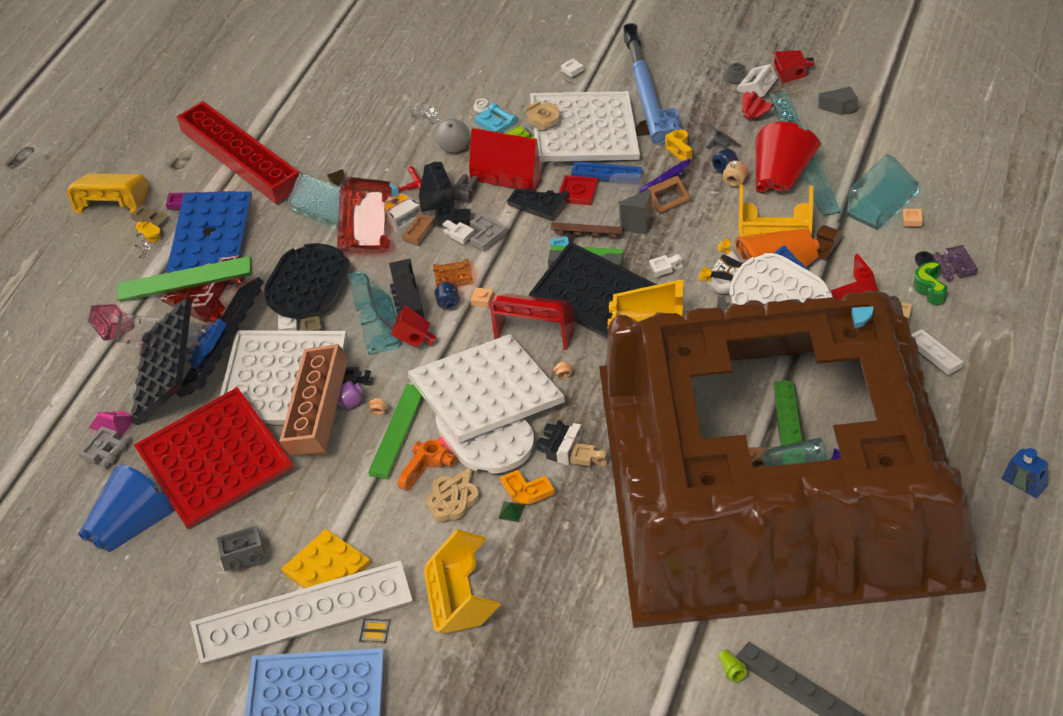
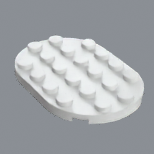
(775, 279)
(494, 450)

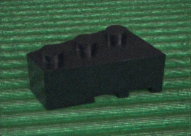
(435, 188)
(405, 287)

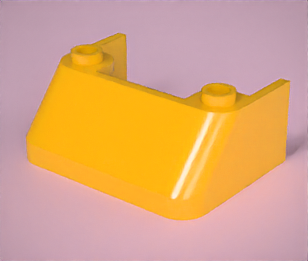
(751, 224)
(448, 585)

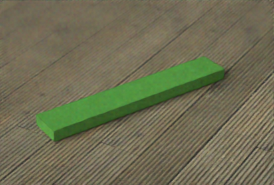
(396, 433)

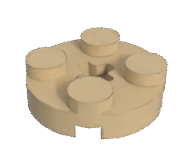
(542, 115)

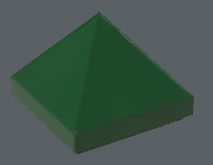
(511, 511)

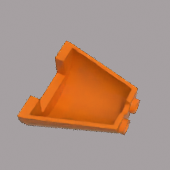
(797, 241)

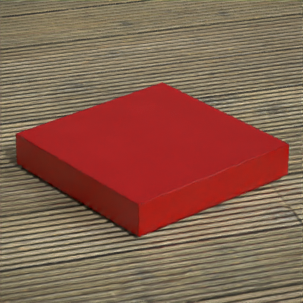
(580, 189)

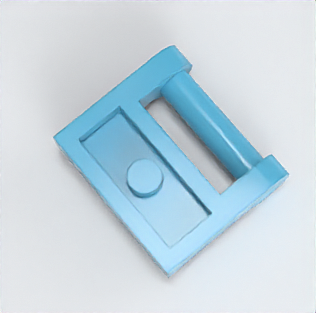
(493, 123)

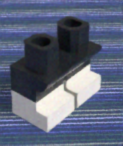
(560, 441)

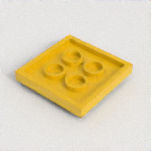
(324, 560)

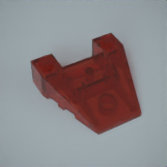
(204, 298)

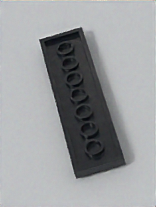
(232, 317)

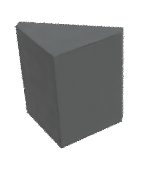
(636, 212)

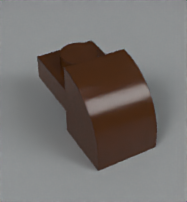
(828, 240)

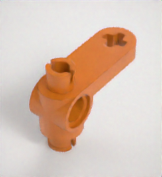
(426, 454)

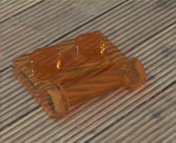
(456, 273)

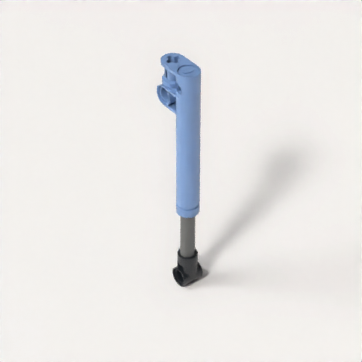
(658, 121)

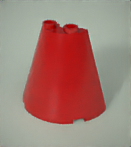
(782, 154)

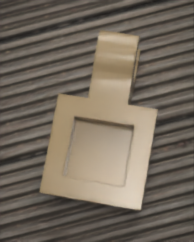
(586, 454)

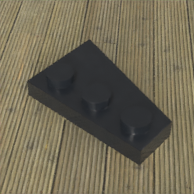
(539, 203)

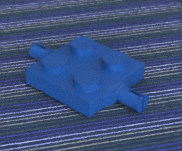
(206, 343)

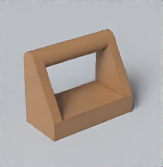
(665, 186)

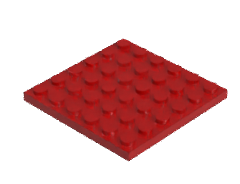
(213, 457)

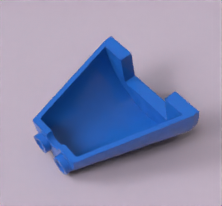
(124, 509)

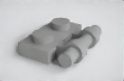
(98, 445)

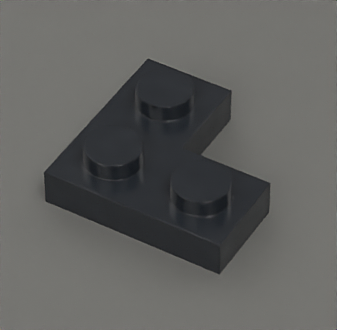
(453, 215)

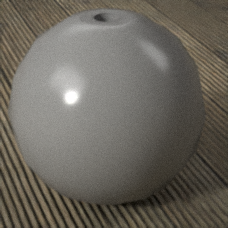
(452, 135)

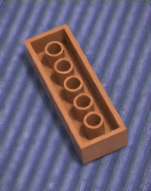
(314, 400)

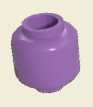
(350, 395)

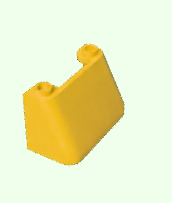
(124, 188)

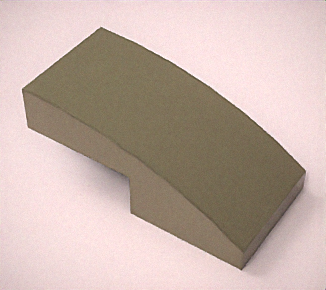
(145, 214)

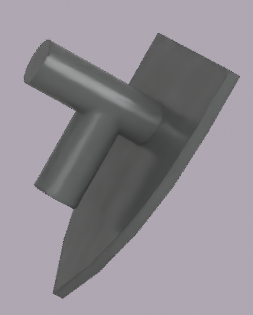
(714, 137)

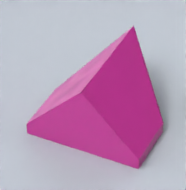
(115, 421)

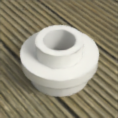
(481, 105)

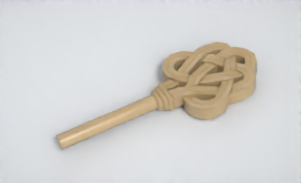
(447, 489)

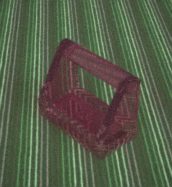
(100, 321)

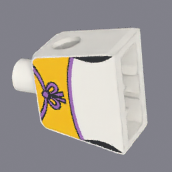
(401, 211)

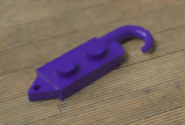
(676, 170)

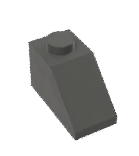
(838, 101)

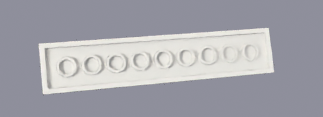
(300, 612)

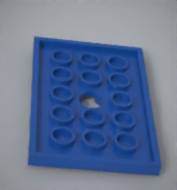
(199, 211)

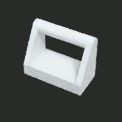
(765, 79)

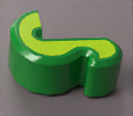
(927, 284)

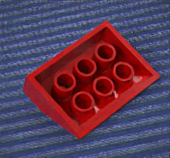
(504, 159)

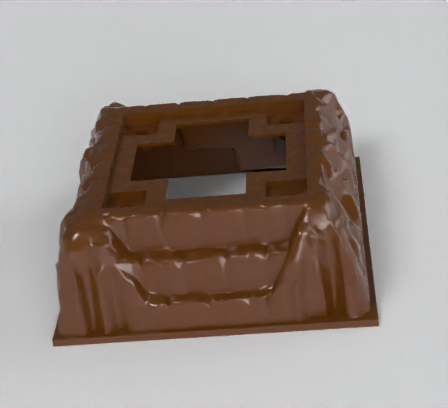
(742, 541)

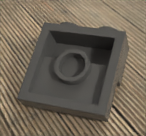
(240, 548)

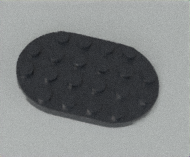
(307, 281)

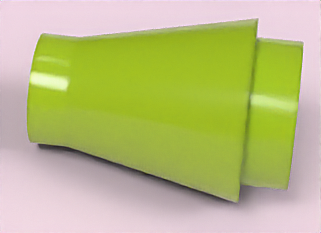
(732, 666)

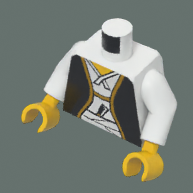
(722, 274)

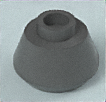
(736, 73)

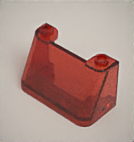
(362, 215)

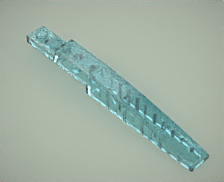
(813, 172)

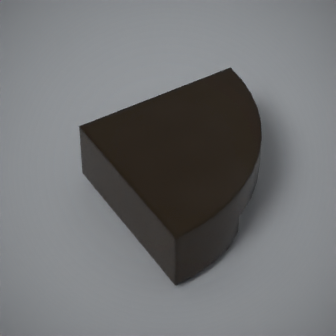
(642, 129)
(336, 177)

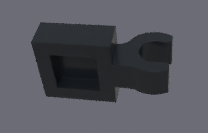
(355, 375)

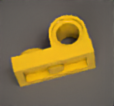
(677, 144)

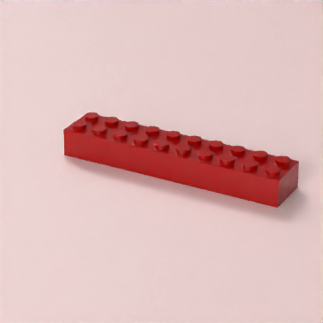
(239, 151)

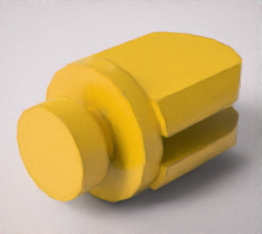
(151, 232)

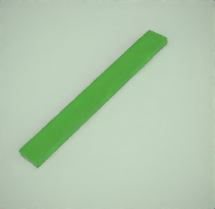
(185, 279)

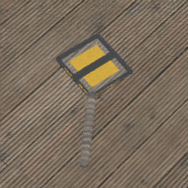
(377, 630)

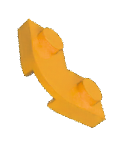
(526, 492)

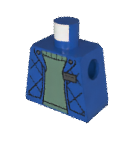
(1027, 472)

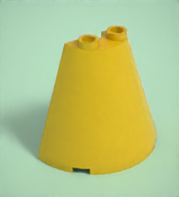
(648, 301)

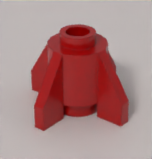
(754, 106)

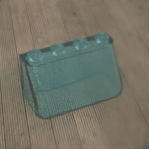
(881, 193)
(315, 199)

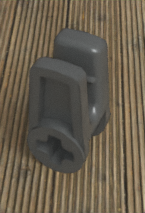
(464, 189)

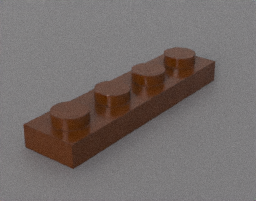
(579, 229)

